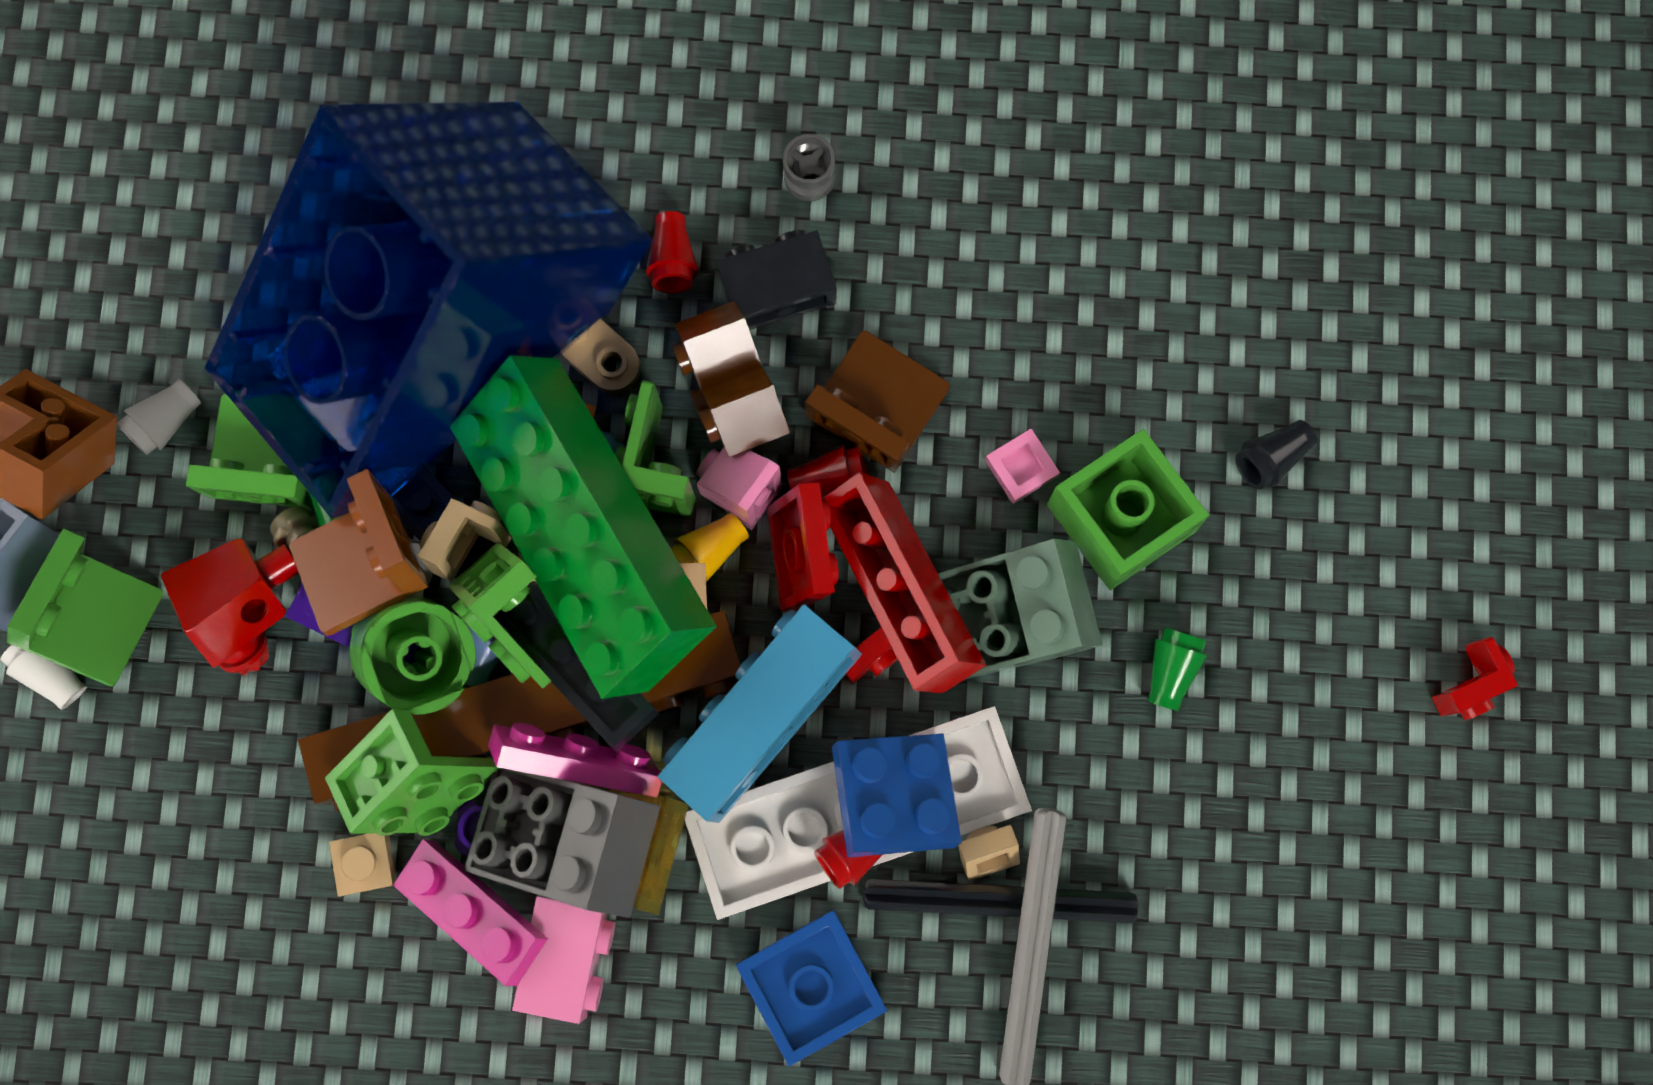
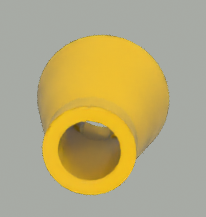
(711, 543)

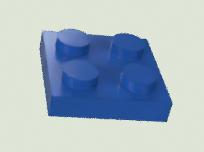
(895, 795)
(811, 987)

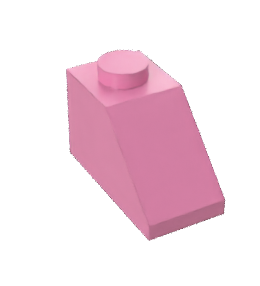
(739, 483)

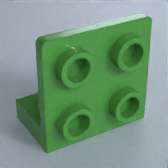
(245, 466)
(656, 483)
(492, 584)
(83, 613)
(397, 785)

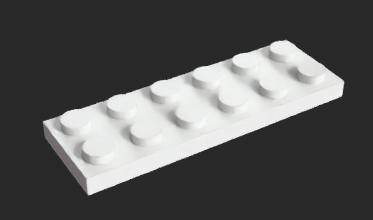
(772, 831)

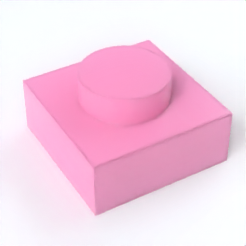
(1022, 466)

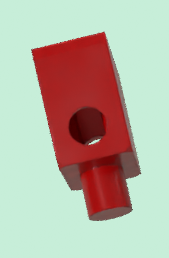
(228, 596)

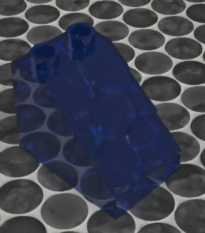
(406, 276)

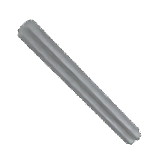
(1032, 946)

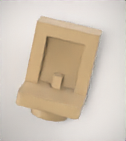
(453, 536)

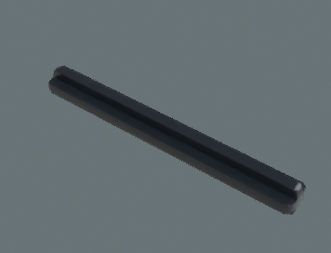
(995, 900)

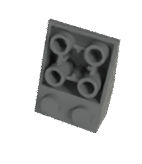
(563, 841)

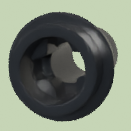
(1271, 456)

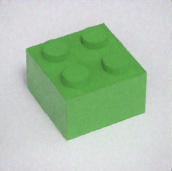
(1126, 509)

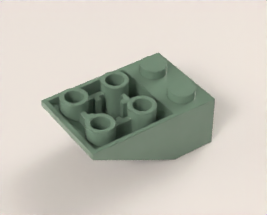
(1025, 605)

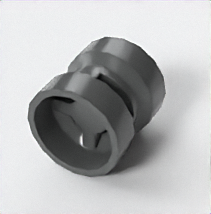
(807, 157)

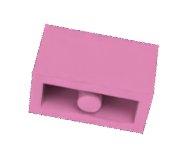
(563, 976)

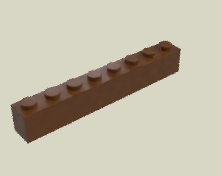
(467, 723)

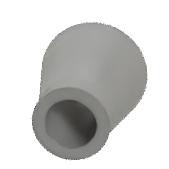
(158, 417)

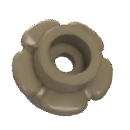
(292, 524)

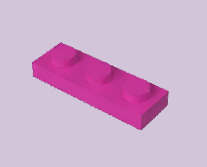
(574, 759)
(470, 912)

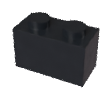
(778, 278)

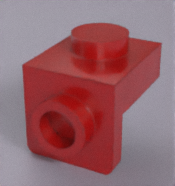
(876, 656)
(1493, 678)

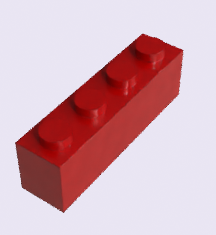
(902, 585)

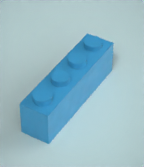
(758, 714)

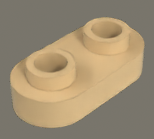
(592, 351)

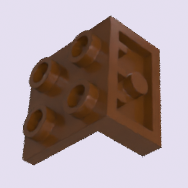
(877, 400)

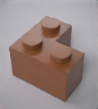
(50, 443)

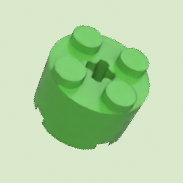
(440, 665)

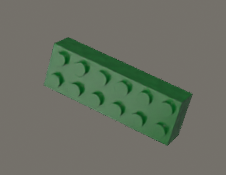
(581, 527)

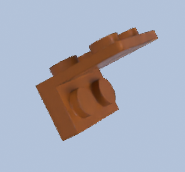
(358, 559)

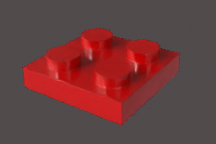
(801, 548)

